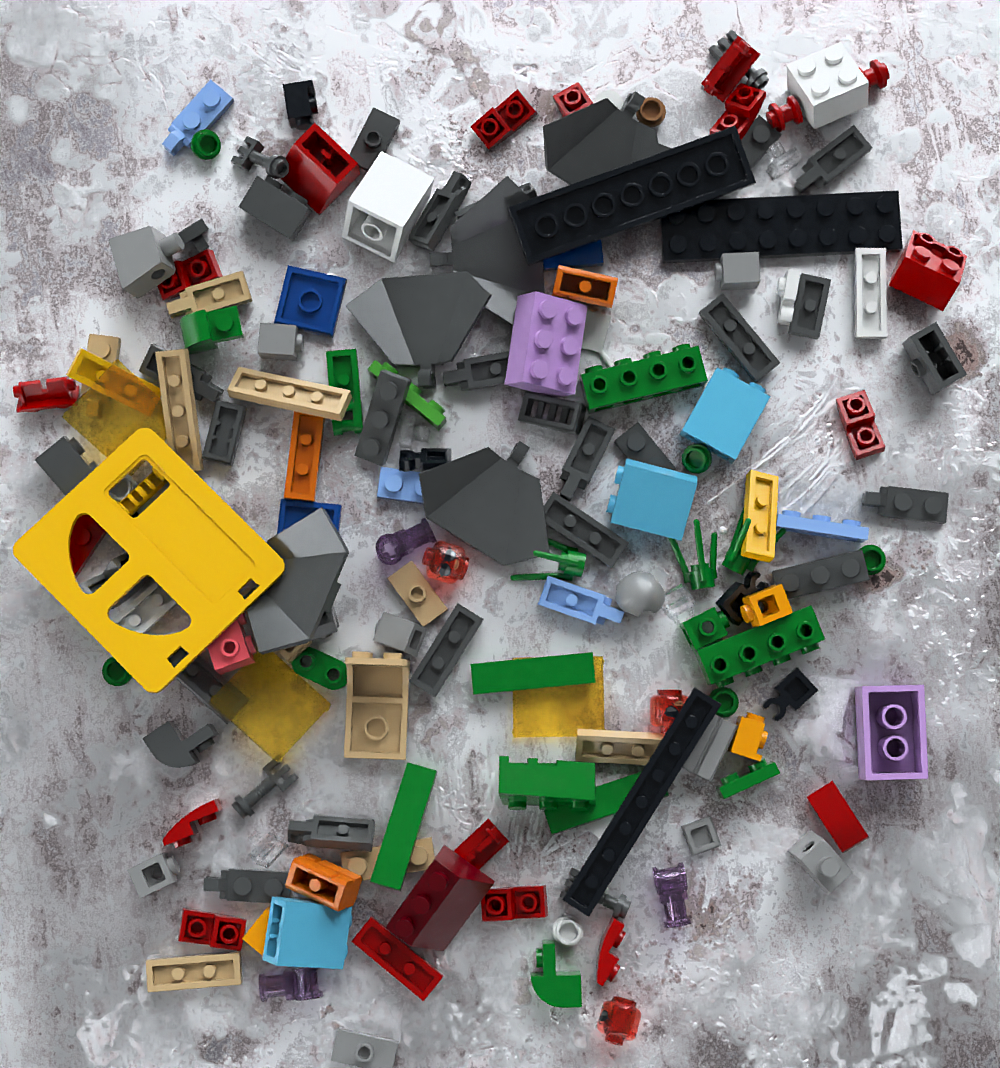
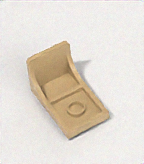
(376, 706)

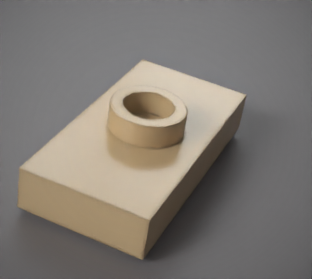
(417, 593)

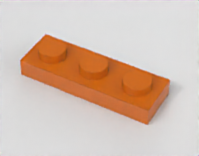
(304, 457)

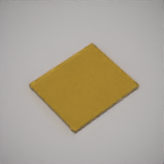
(115, 409)
(270, 704)
(560, 709)

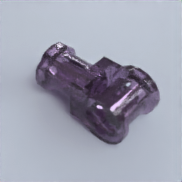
(406, 542)
(672, 892)
(293, 984)

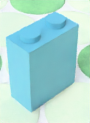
(725, 414)
(652, 499)
(306, 934)

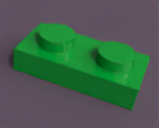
(758, 773)

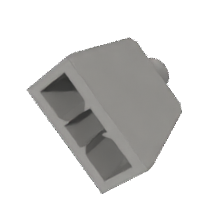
(144, 258)
(820, 862)

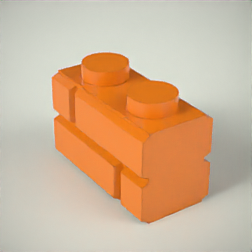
(584, 286)
(323, 882)

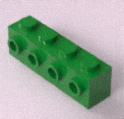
(643, 379)
(759, 646)

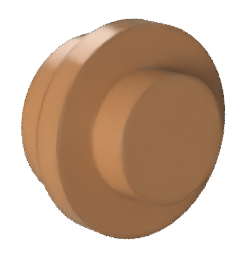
(651, 112)

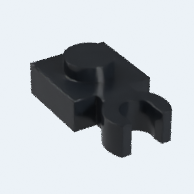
(424, 460)
(731, 599)
(792, 691)

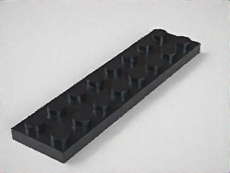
(631, 195)
(783, 226)

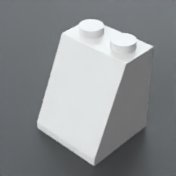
(386, 206)

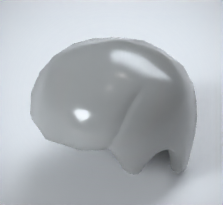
(639, 593)

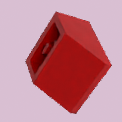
(319, 168)
(928, 270)

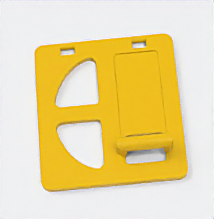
(181, 541)

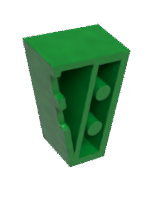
(547, 784)

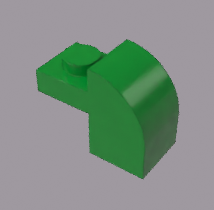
(205, 329)
(555, 988)

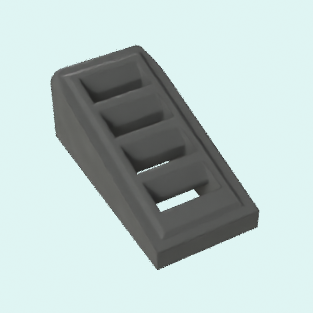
(577, 418)

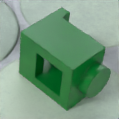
(693, 628)

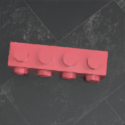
(232, 648)

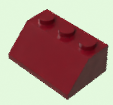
(440, 902)

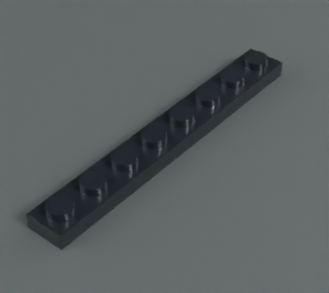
(641, 801)

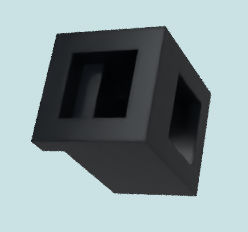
(300, 104)

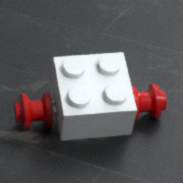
(826, 88)

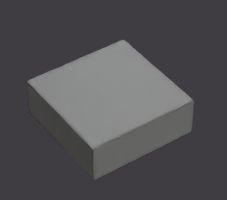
(701, 835)

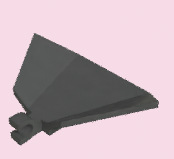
(597, 140)
(490, 250)
(421, 318)
(488, 504)
(296, 602)

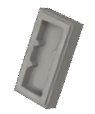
(364, 1050)

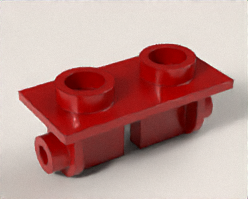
(730, 69)
(60, 394)
(482, 844)

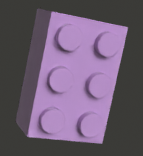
(546, 344)
(891, 732)

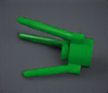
(733, 558)
(571, 563)
(703, 573)

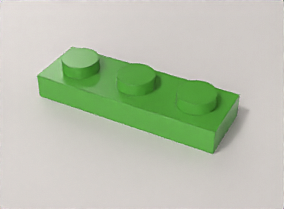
(431, 411)

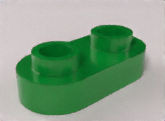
(320, 668)

